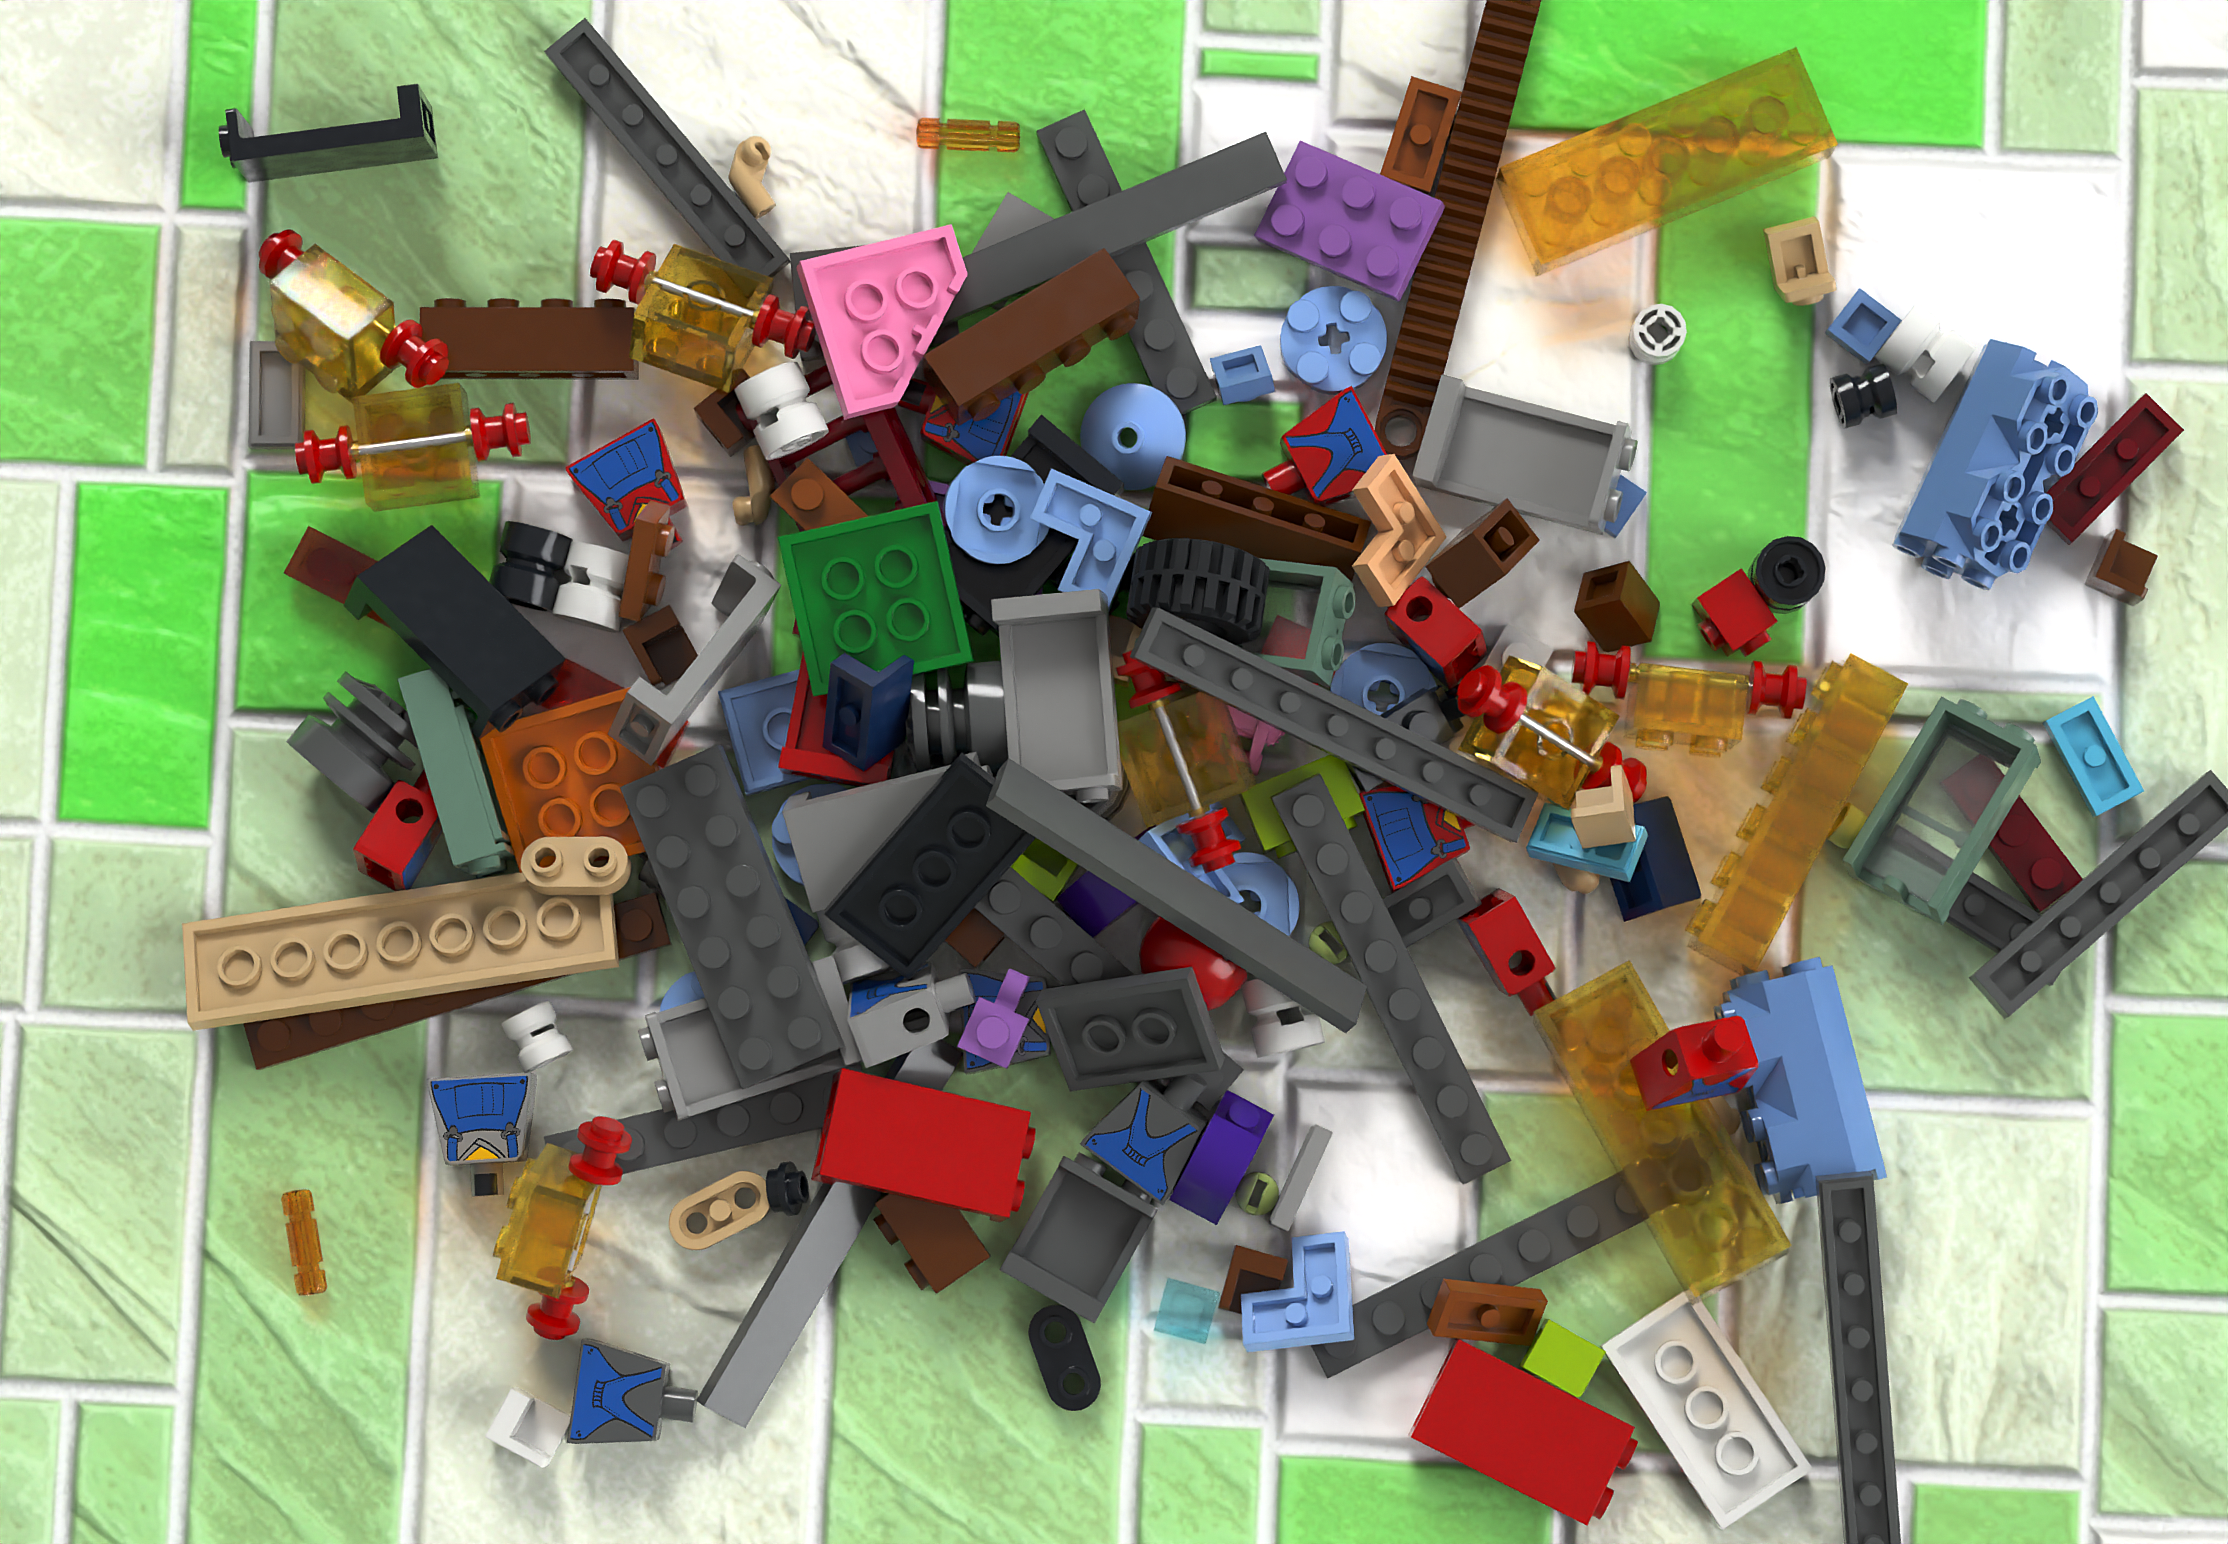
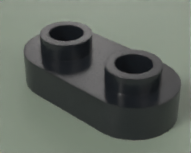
(1065, 1357)

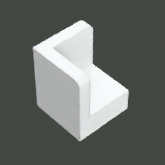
(529, 1427)

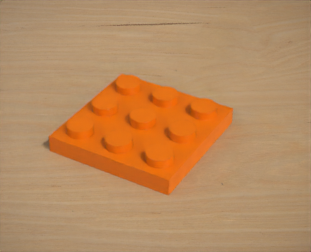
(564, 775)

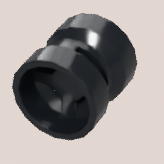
(1861, 396)

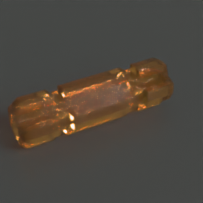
(968, 135)
(304, 1242)

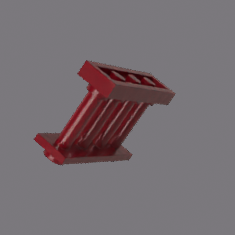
(892, 462)

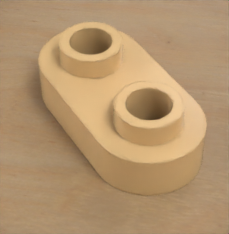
(573, 868)
(720, 1208)

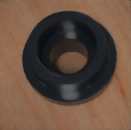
(786, 1189)

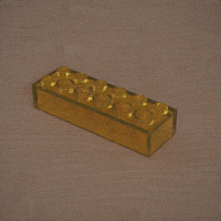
(1666, 161)
(1796, 815)
(1670, 1158)

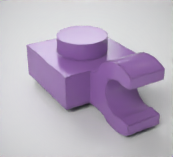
(996, 1027)

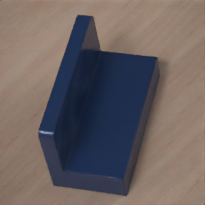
(866, 709)
(1664, 868)

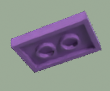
(1350, 221)

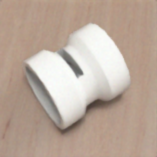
(1654, 343)
(540, 1049)

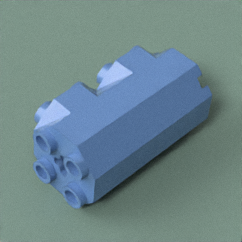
(1984, 483)
(1808, 1087)

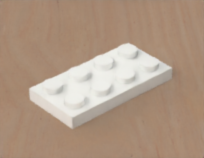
(1706, 1408)

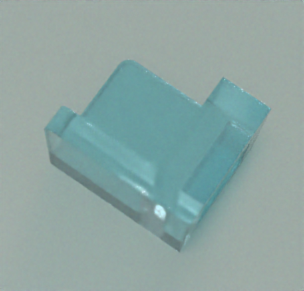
(1186, 1310)

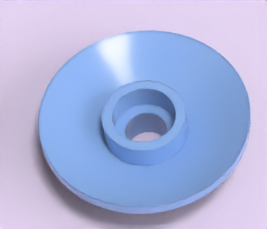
(1154, 420)

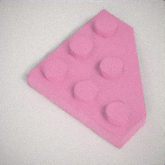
(880, 312)

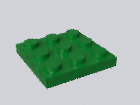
(876, 593)

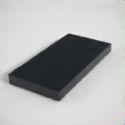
(930, 870)

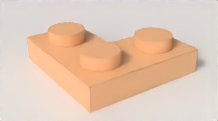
(1405, 528)

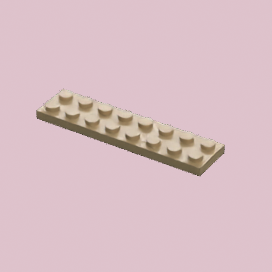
(390, 948)

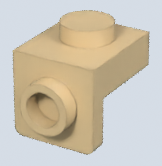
(1799, 262)

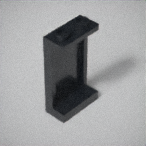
(333, 148)
(980, 582)
(460, 628)

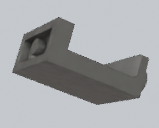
(1080, 1236)

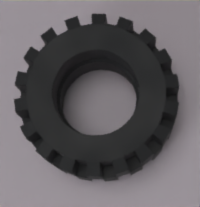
(1202, 584)

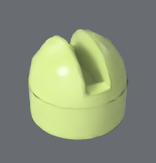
(1847, 826)
(1321, 948)
(1268, 1198)

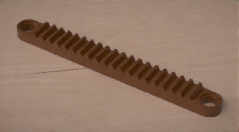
(1465, 191)

